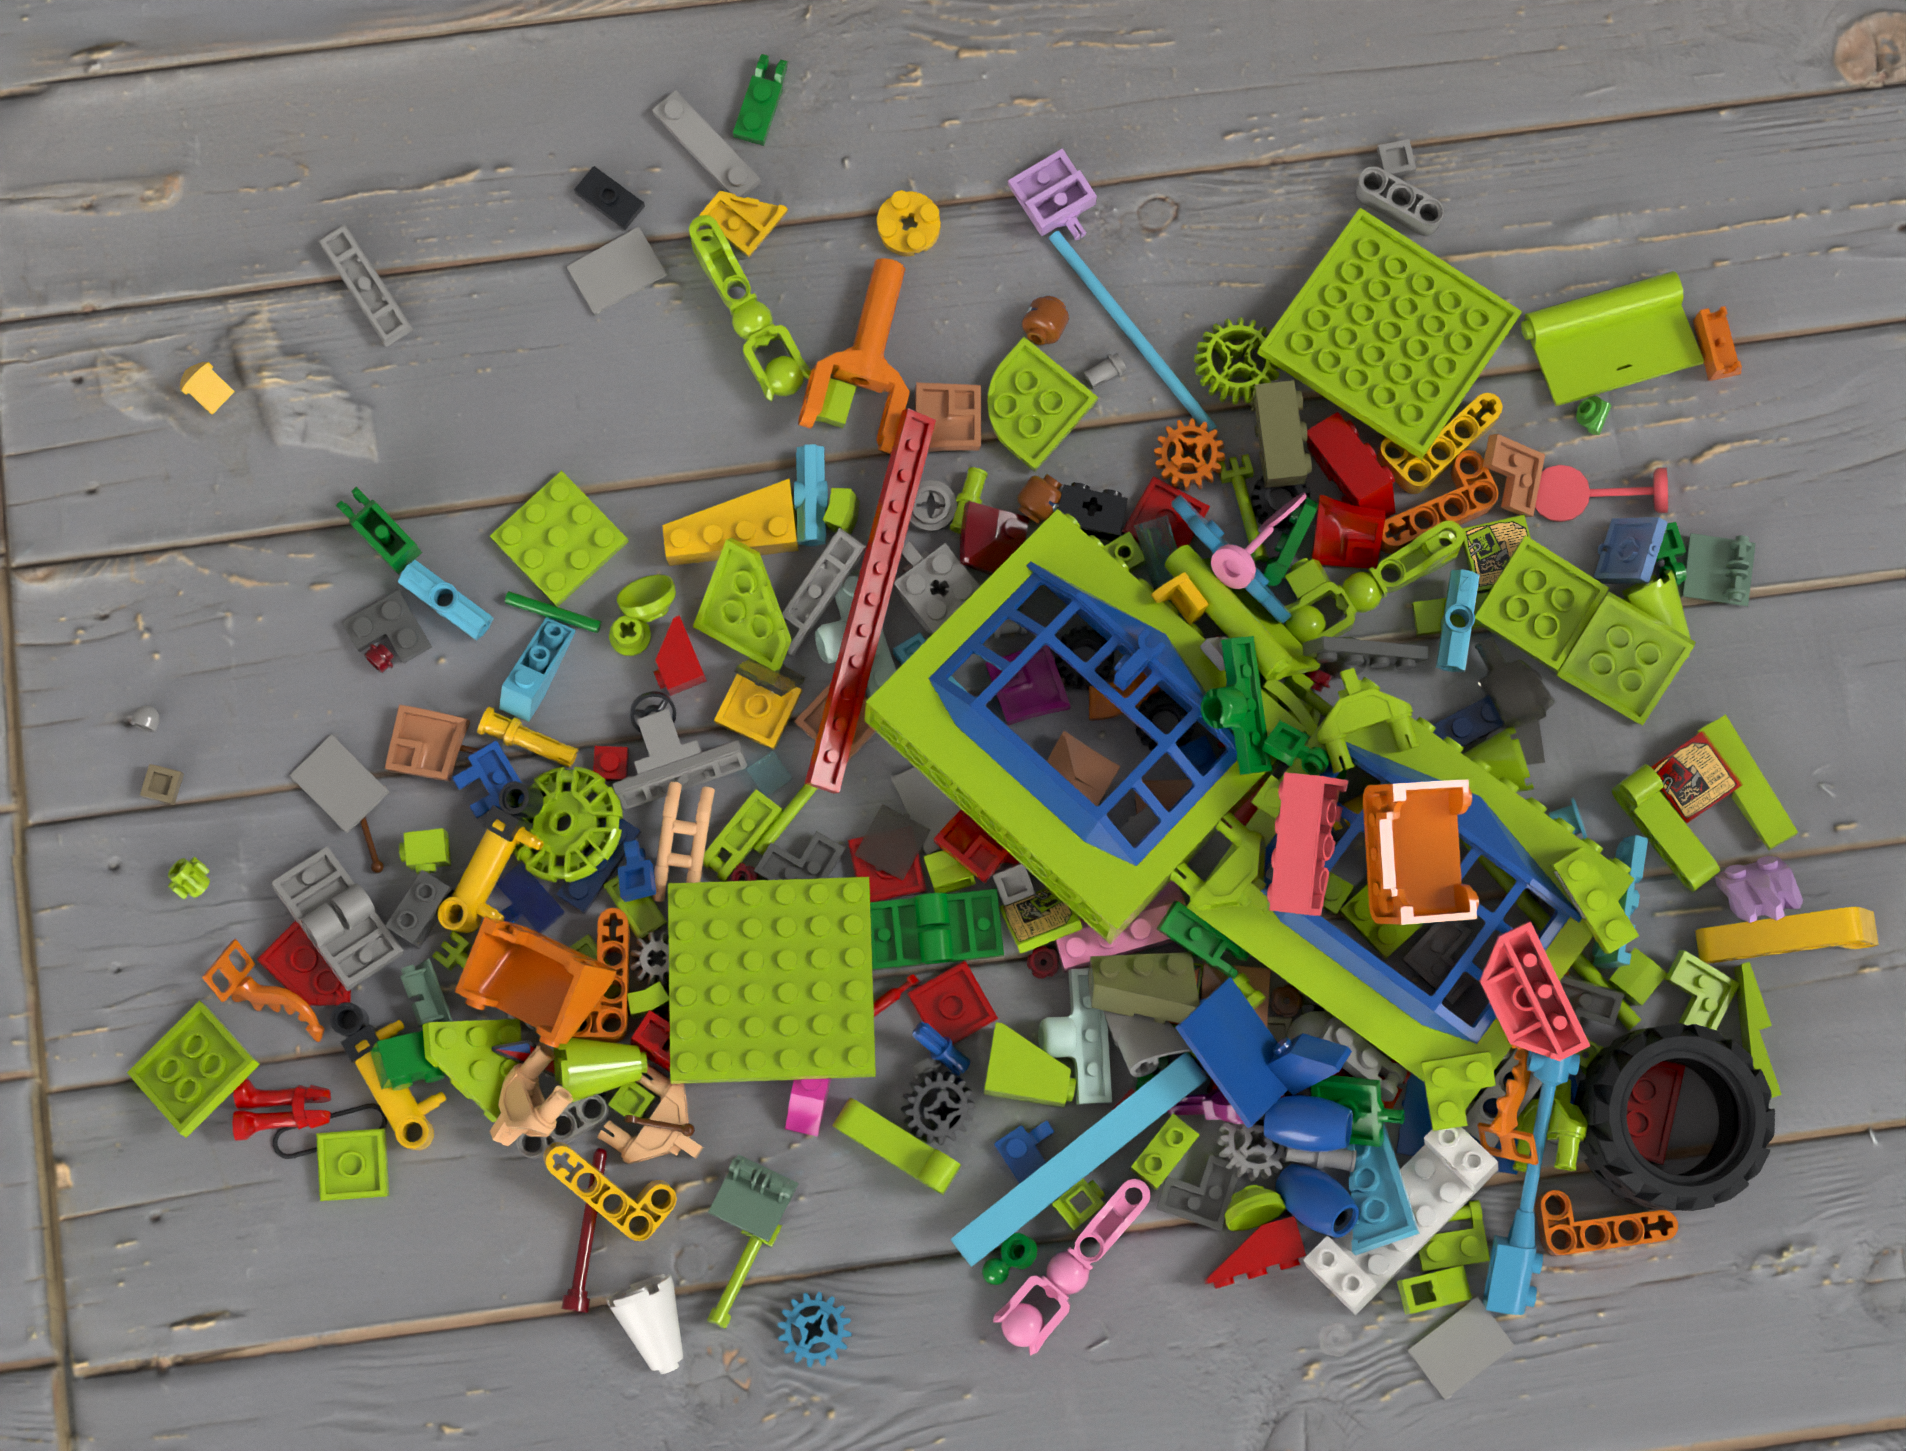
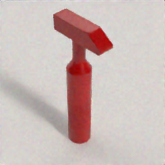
(893, 995)

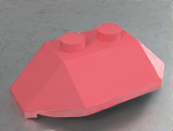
(1530, 996)

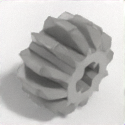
(655, 972)

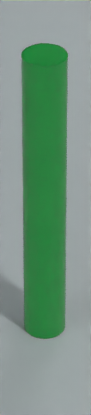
(553, 612)

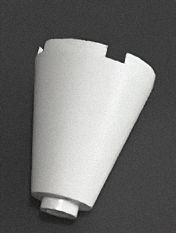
(651, 1321)

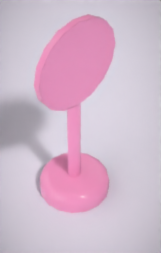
(1234, 564)

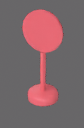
(1566, 492)

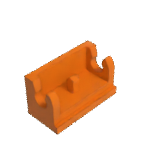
(1716, 344)

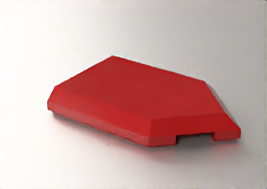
(302, 969)

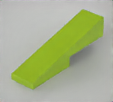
(1755, 796)
(1752, 1019)

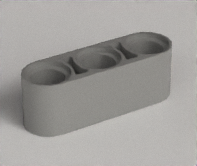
(1391, 187)
(580, 1126)

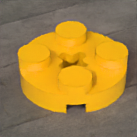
(900, 207)

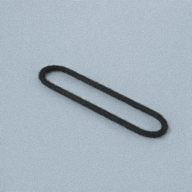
(333, 1115)

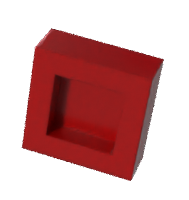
(611, 762)

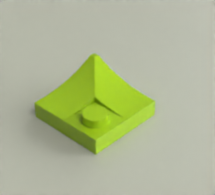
(1306, 714)

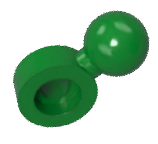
(996, 1270)

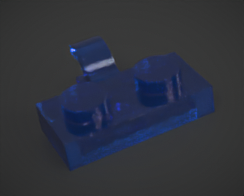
(528, 900)

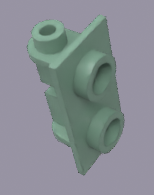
(423, 982)

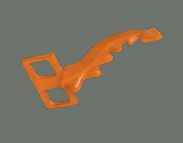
(245, 988)
(1507, 1115)

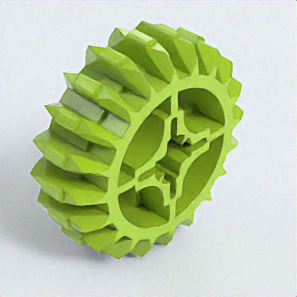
(1228, 352)

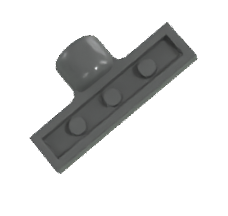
(1349, 652)

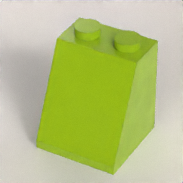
(1026, 1072)

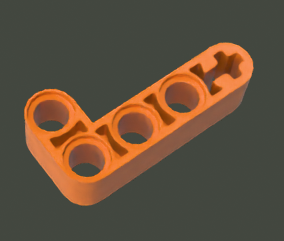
(1434, 510)
(606, 1007)
(1607, 1227)

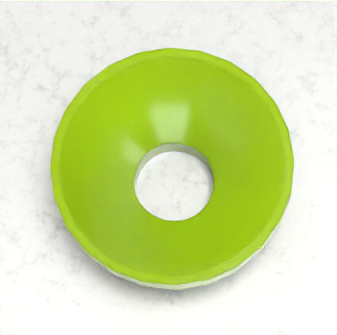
(647, 597)
(1253, 1208)

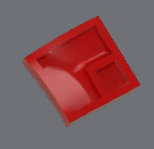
(1347, 534)
(971, 846)

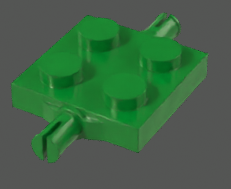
(1365, 1101)

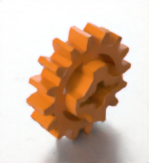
(1180, 463)

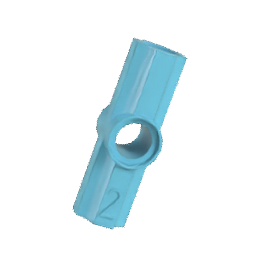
(810, 495)
(430, 588)
(1460, 601)

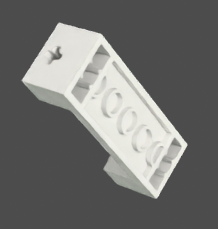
(1438, 1185)

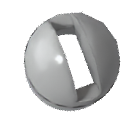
(146, 718)

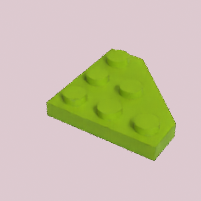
(743, 607)
(467, 1057)

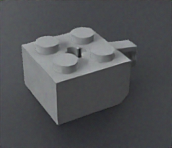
(925, 574)

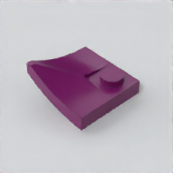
(1033, 690)

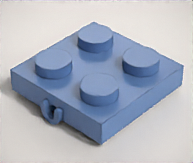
(1631, 550)

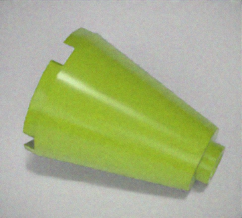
(1660, 600)
(1504, 758)
(596, 1066)

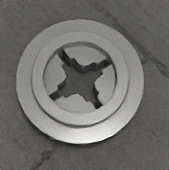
(942, 496)

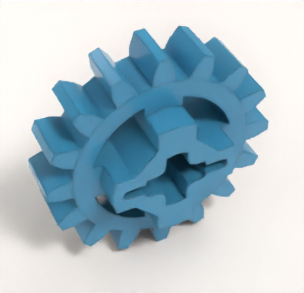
(801, 1321)

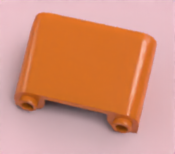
(1416, 852)
(533, 979)

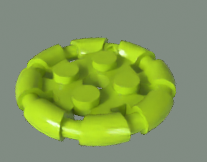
(583, 828)

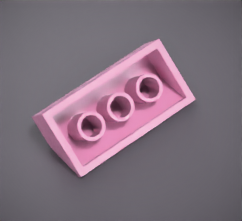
(1140, 935)

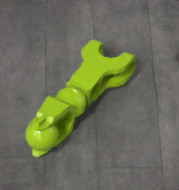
(749, 317)
(1364, 590)

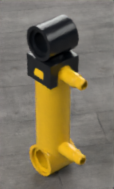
(503, 833)
(397, 1105)

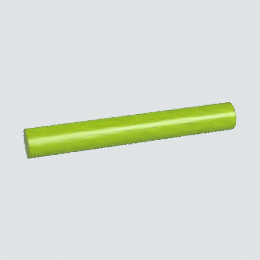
(784, 818)

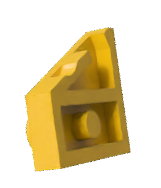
(744, 220)

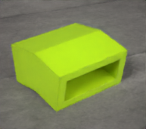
(837, 403)
(842, 510)
(947, 873)
(1638, 978)
(649, 999)

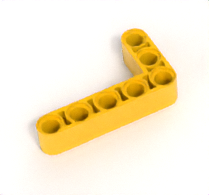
(1793, 933)

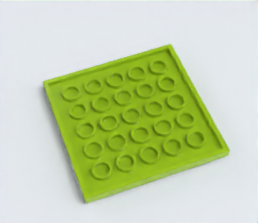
(1389, 333)
(770, 980)

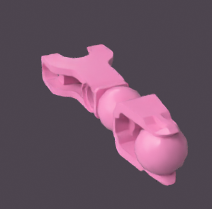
(1068, 1272)

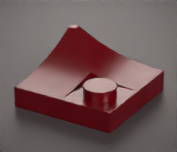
(990, 536)

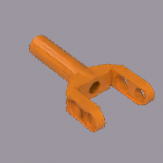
(865, 360)

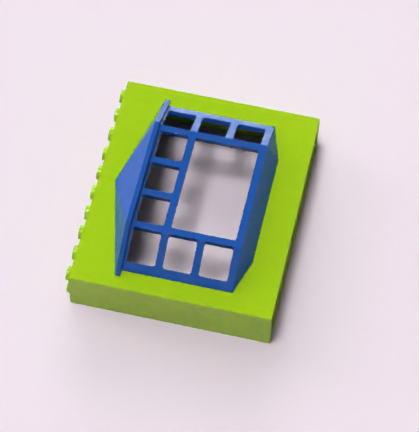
(1018, 792)
(1361, 986)

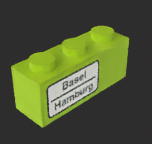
(1594, 900)

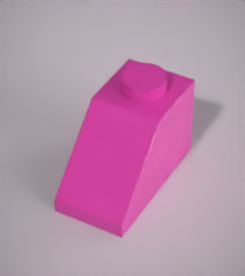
(807, 1105)

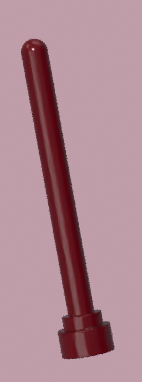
(577, 1296)

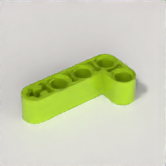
(1665, 829)
(897, 1146)

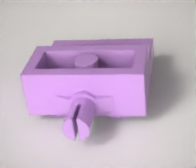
(1054, 194)

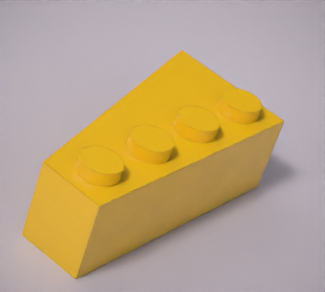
(758, 519)

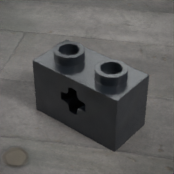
(1109, 512)

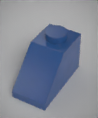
(1306, 1061)

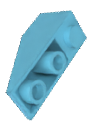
(535, 669)

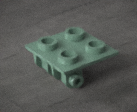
(1719, 569)
(753, 1197)

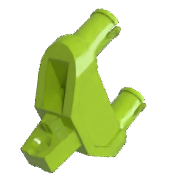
(1359, 709)
(1237, 880)
(1565, 1124)

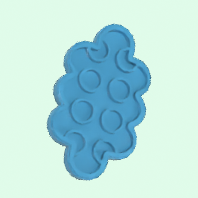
(1212, 537)

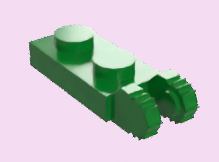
(760, 103)
(1289, 544)
(1200, 938)

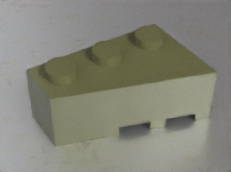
(1280, 433)
(1144, 985)

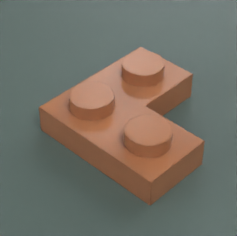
(1523, 472)

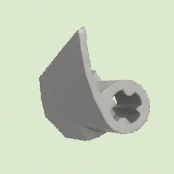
(1143, 1041)

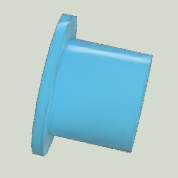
(1572, 816)

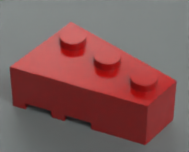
(1351, 464)

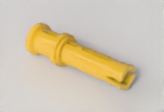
(513, 732)

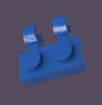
(493, 770)
(1020, 1150)

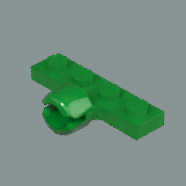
(1240, 705)

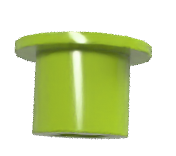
(629, 636)

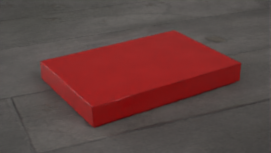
(1653, 1109)

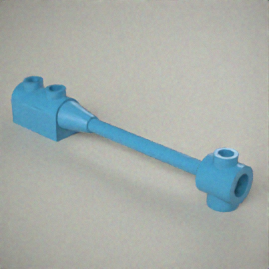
(1515, 1256)

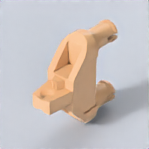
(523, 1103)
(655, 1141)

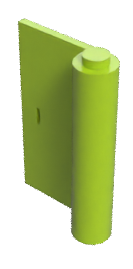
(1627, 326)
(1243, 616)

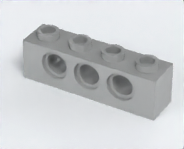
(1476, 1112)

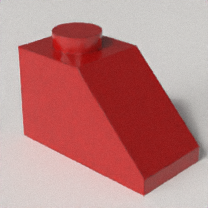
(677, 661)

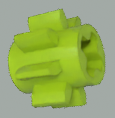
(188, 877)

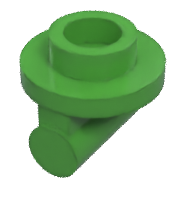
(1593, 414)

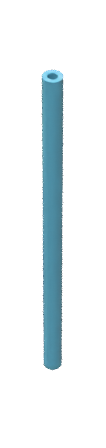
(1131, 330)

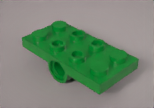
(935, 929)

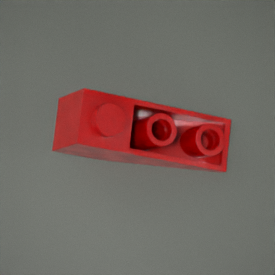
(1266, 1246)

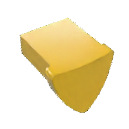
(205, 386)
(1183, 596)

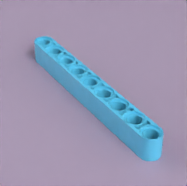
(1079, 1158)

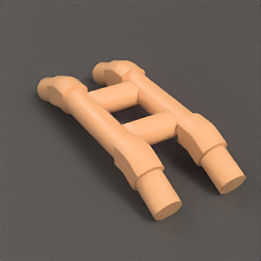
(671, 826)

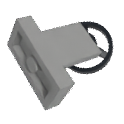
(659, 734)

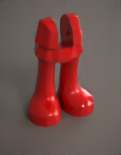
(248, 1097)

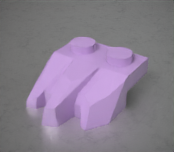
(1760, 889)

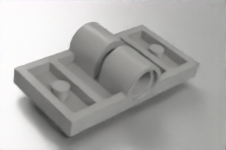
(337, 918)

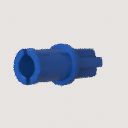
(941, 1048)

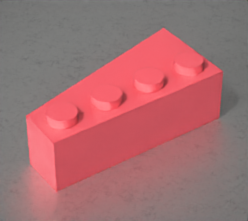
(1304, 842)

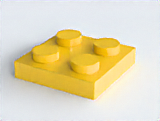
(756, 711)

